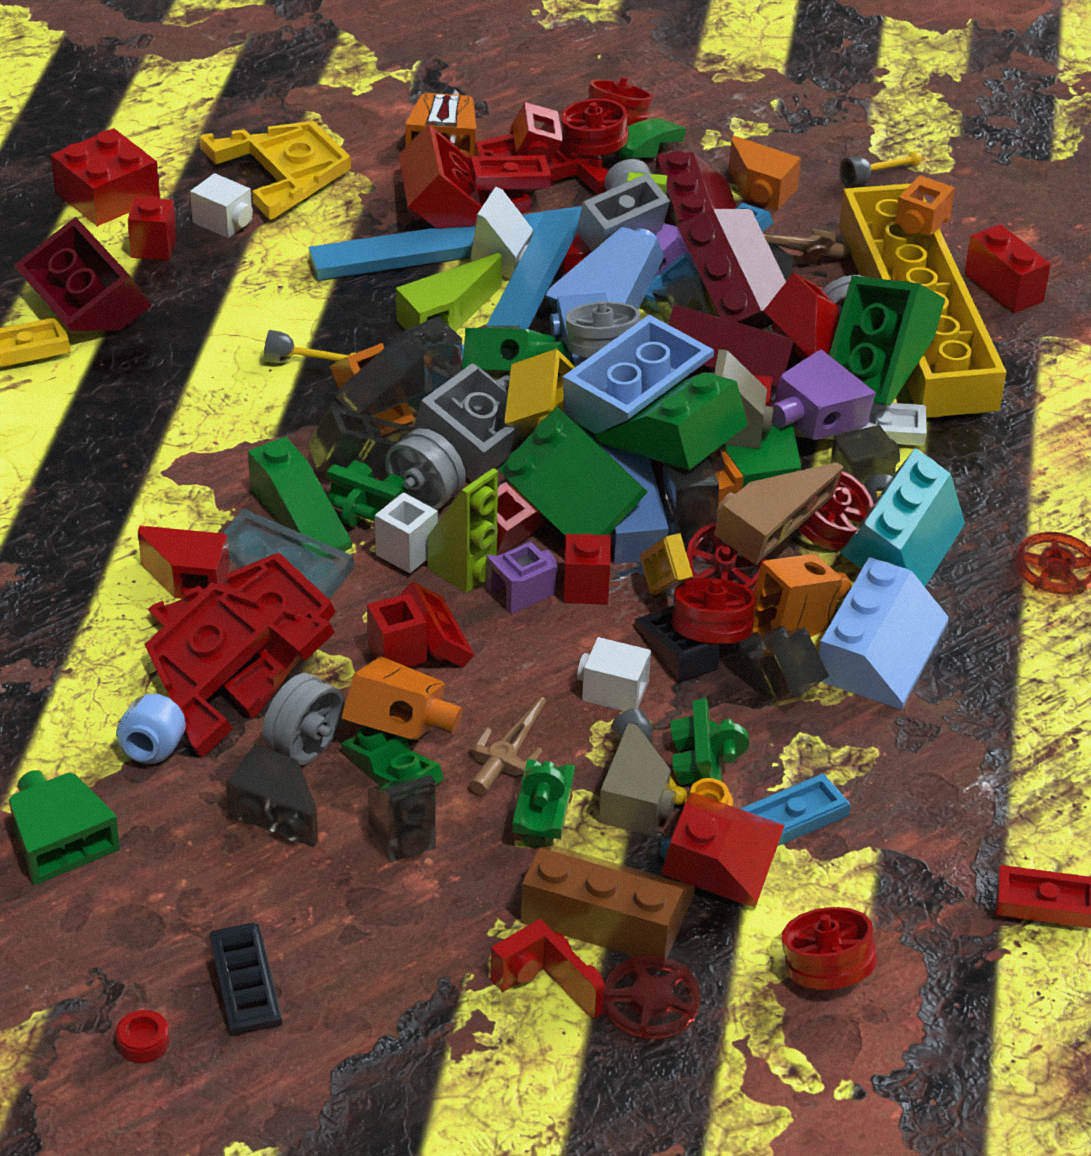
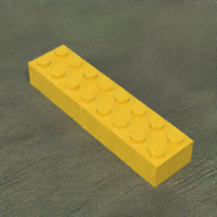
(961, 364)

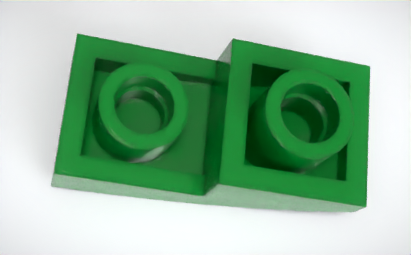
(648, 136)
(387, 757)

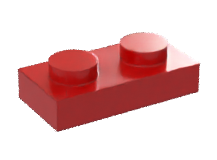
(510, 172)
(443, 632)
(1043, 896)

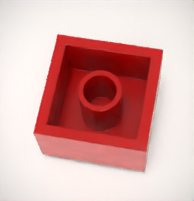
(104, 176)

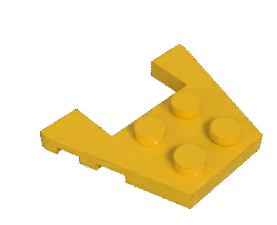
(296, 155)

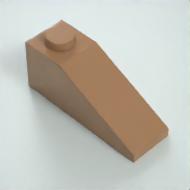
(773, 508)

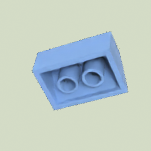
(630, 374)
(882, 634)

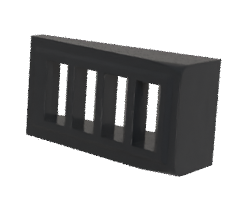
(681, 663)
(238, 948)

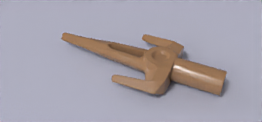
(813, 247)
(501, 754)

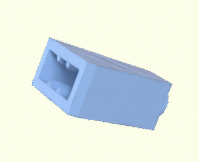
(619, 266)

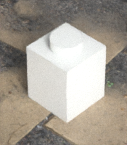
(221, 205)
(403, 532)
(614, 674)

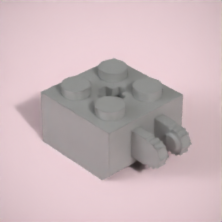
(472, 419)

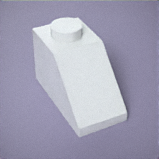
(501, 230)

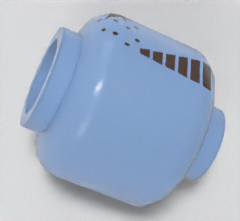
(150, 729)

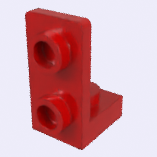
(538, 948)

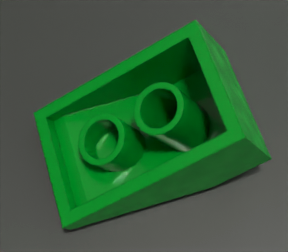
(885, 332)
(683, 422)
(572, 478)

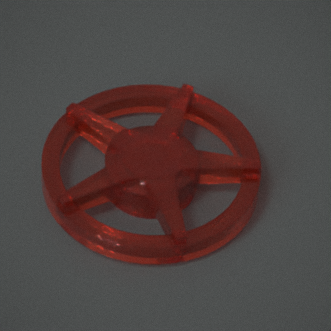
(1054, 563)
(652, 996)

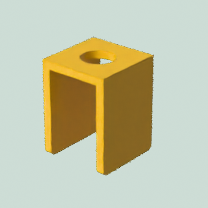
(536, 387)

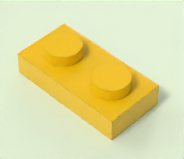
(33, 341)

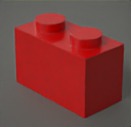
(1007, 268)

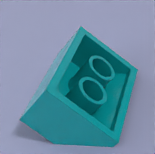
(910, 520)

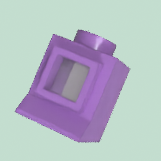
(525, 572)

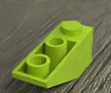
(450, 294)
(466, 534)

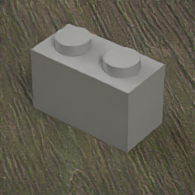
(630, 205)

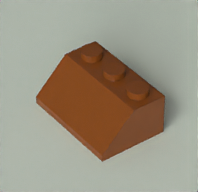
(604, 902)

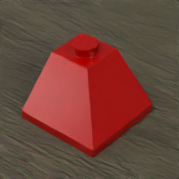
(722, 849)

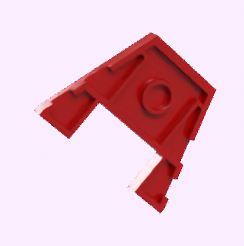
(563, 165)
(276, 584)
(213, 641)

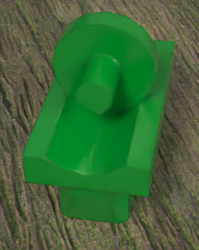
(360, 494)
(710, 744)
(543, 802)

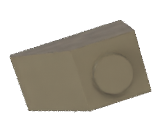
(753, 398)
(636, 786)

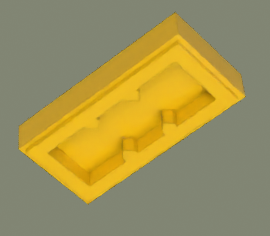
(666, 564)

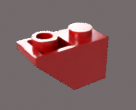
(804, 315)
(515, 518)
(183, 557)

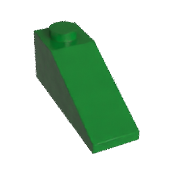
(293, 494)

